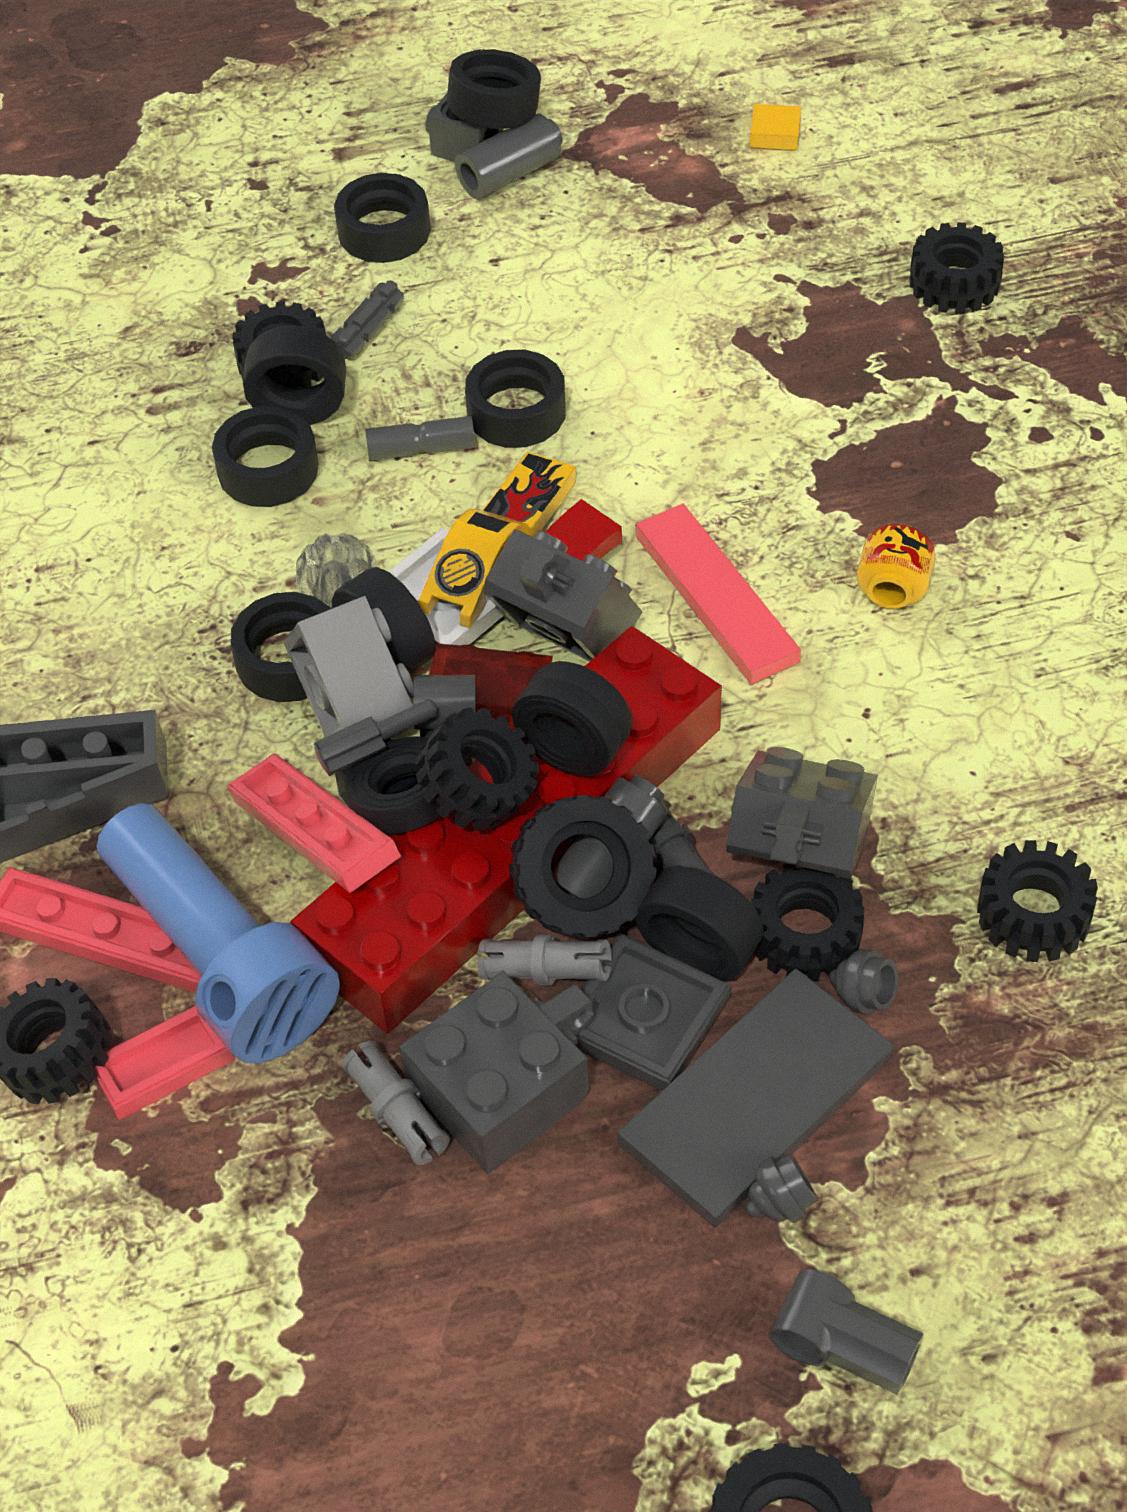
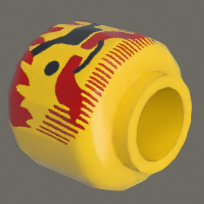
(896, 566)

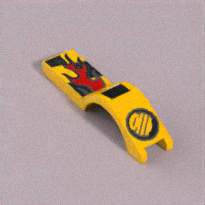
(478, 535)

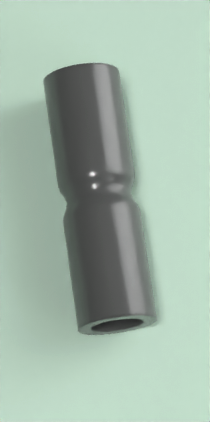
(426, 437)

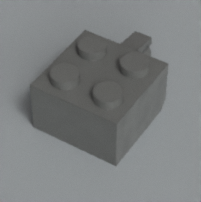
(560, 596)
(802, 811)
(501, 1067)

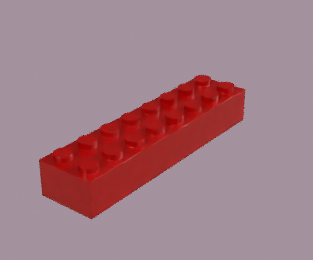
(452, 884)

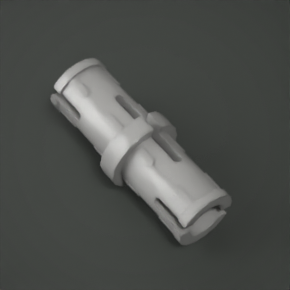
(545, 959)
(395, 1102)

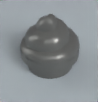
(866, 981)
(780, 1191)

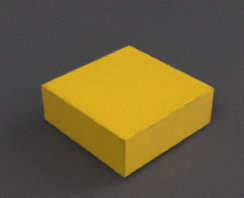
(775, 127)

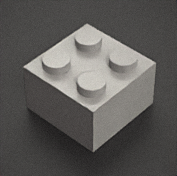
(348, 666)

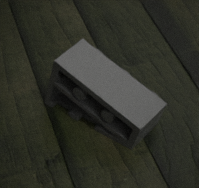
(76, 775)

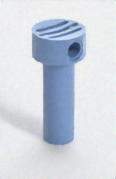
(258, 983)

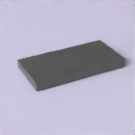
(754, 1095)

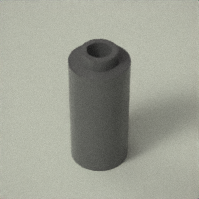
(508, 156)
(587, 863)

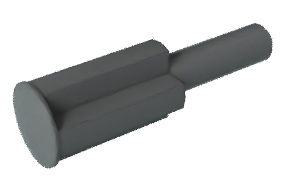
(367, 737)

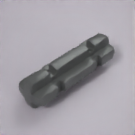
(368, 318)

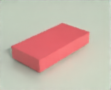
(160, 1062)

